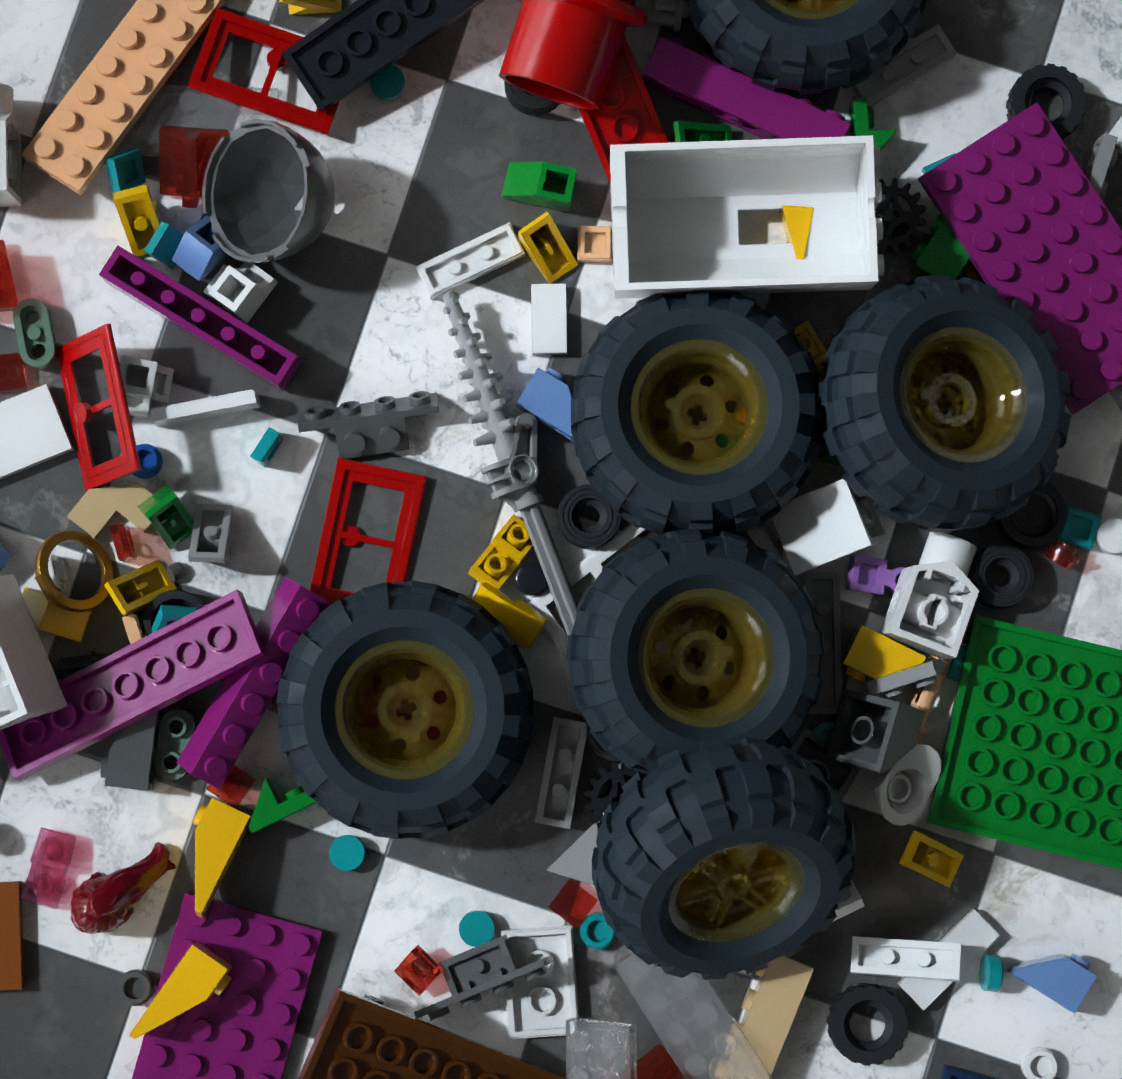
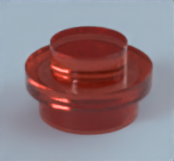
(1062, 554)

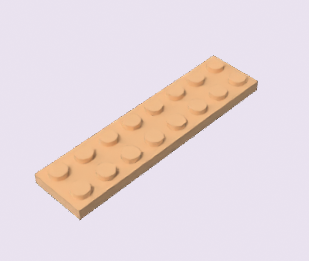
(117, 88)

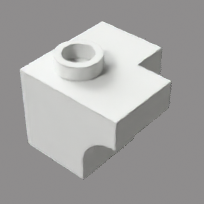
(240, 289)
(145, 383)

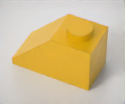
(876, 656)

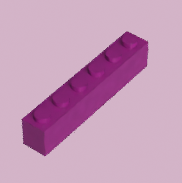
(732, 96)
(200, 318)
(250, 689)

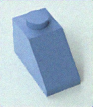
(198, 251)
(548, 401)
(1058, 978)

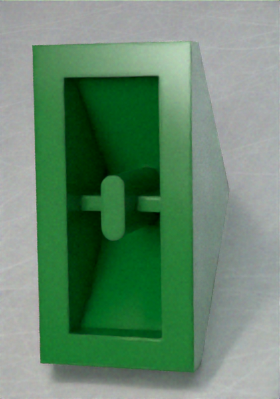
(167, 516)

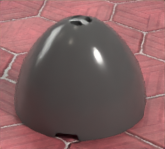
(266, 192)

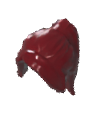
(103, 902)

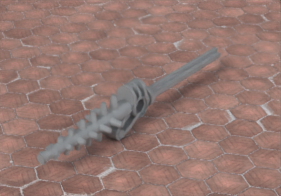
(515, 447)

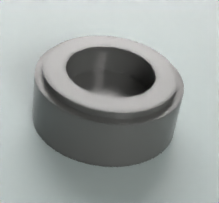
(135, 987)

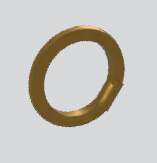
(46, 583)

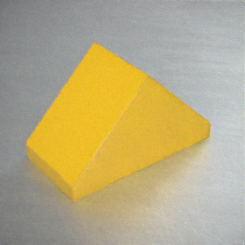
(547, 248)
(139, 587)
(55, 619)

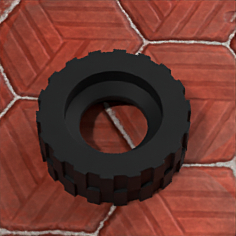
(1059, 80)
(892, 1036)

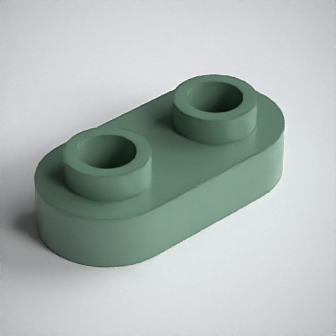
(35, 335)
(173, 744)

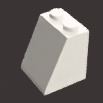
(827, 527)

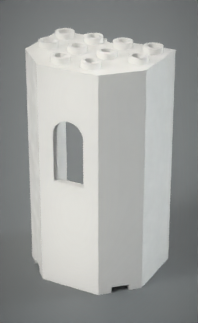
(682, 202)

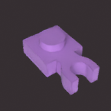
(870, 575)

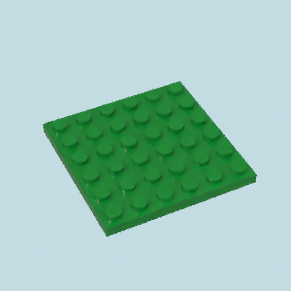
(1035, 744)

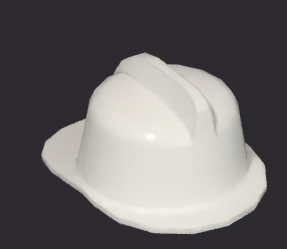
(908, 785)

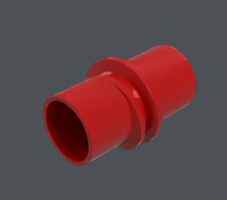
(568, 48)

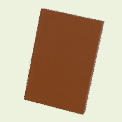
(11, 937)

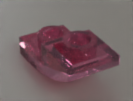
(49, 868)

